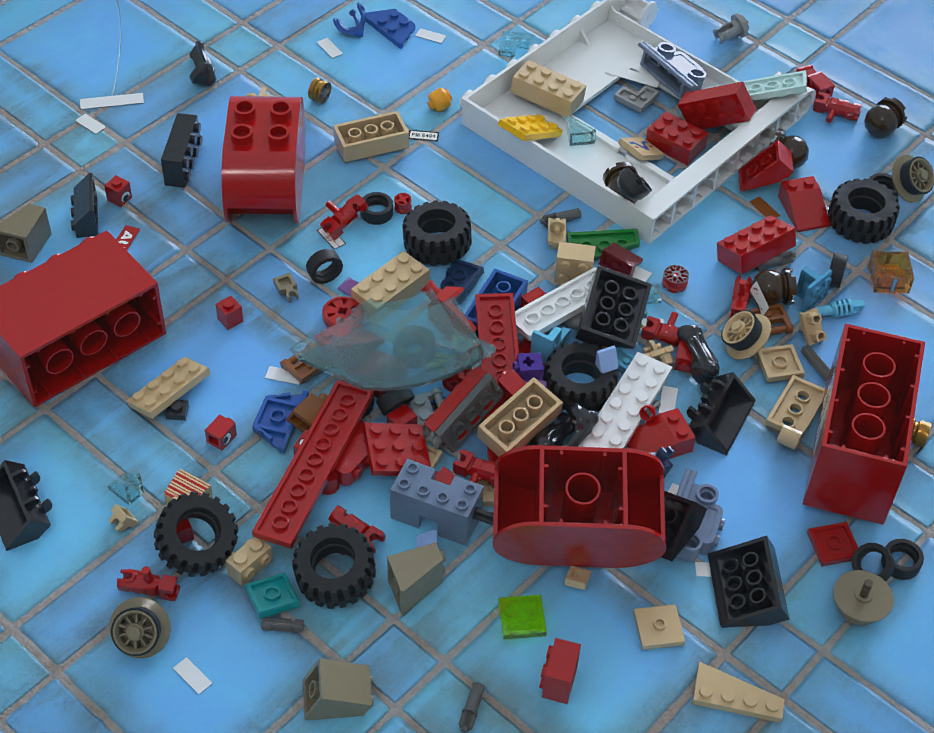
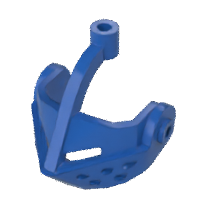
(359, 29)

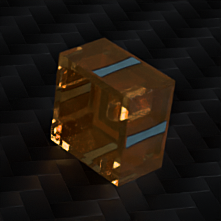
(890, 272)

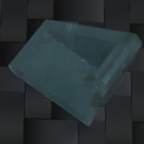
(579, 133)
(127, 487)

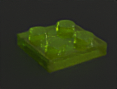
(522, 617)

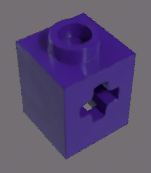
(528, 365)

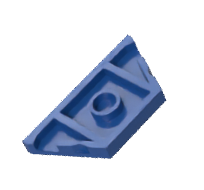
(391, 25)
(272, 417)

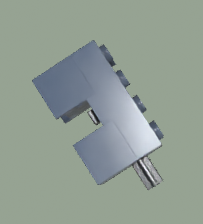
(453, 506)

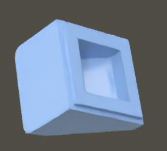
(607, 359)
(426, 538)

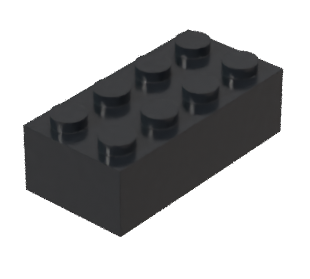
(181, 150)

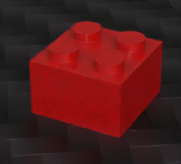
(559, 670)

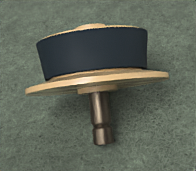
(745, 334)

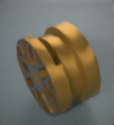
(319, 90)

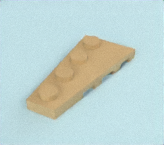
(730, 694)

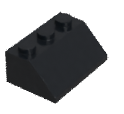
(85, 208)

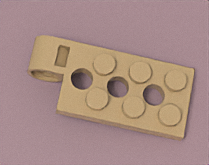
(792, 435)

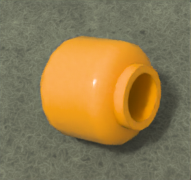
(439, 100)

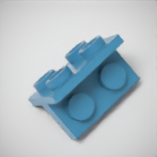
(812, 287)

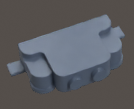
(672, 68)
(706, 535)

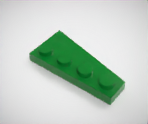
(601, 239)

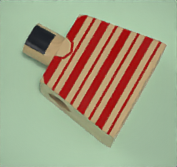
(185, 483)

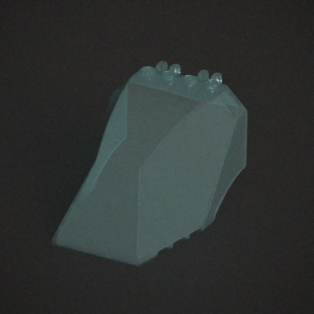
(396, 344)

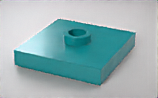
(272, 595)

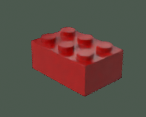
(677, 138)

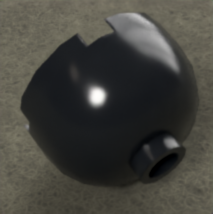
(632, 185)

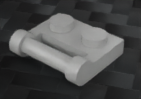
(422, 407)

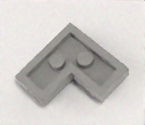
(637, 101)

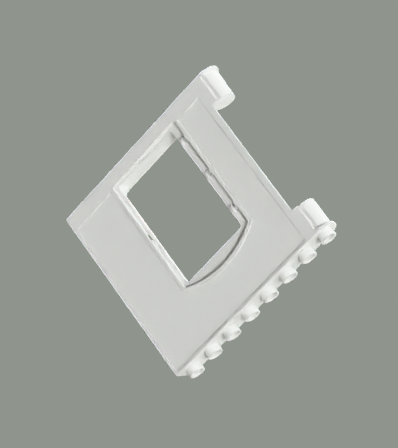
(583, 52)

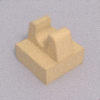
(124, 517)

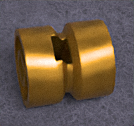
(920, 432)

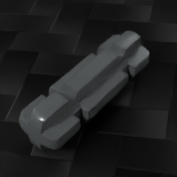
(282, 624)

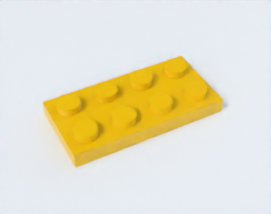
(530, 127)

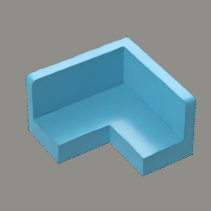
(548, 343)

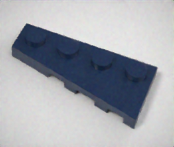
(462, 275)

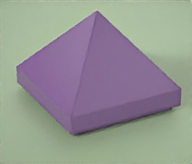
(346, 286)

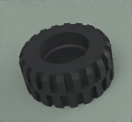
(866, 196)
(437, 247)
(578, 359)
(202, 508)
(326, 542)

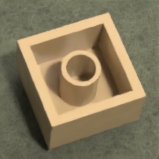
(573, 261)

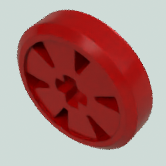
(336, 306)

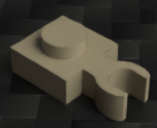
(286, 285)

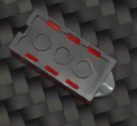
(463, 409)

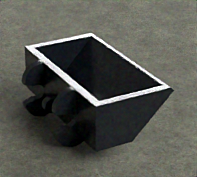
(721, 412)
(21, 511)

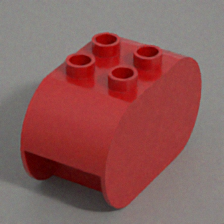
(263, 156)
(579, 506)

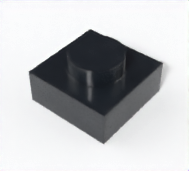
(177, 410)

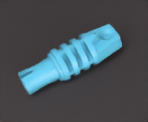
(841, 308)

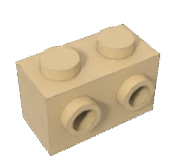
(249, 560)

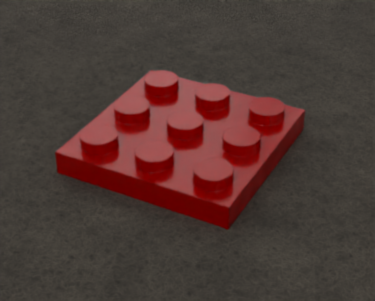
(392, 444)

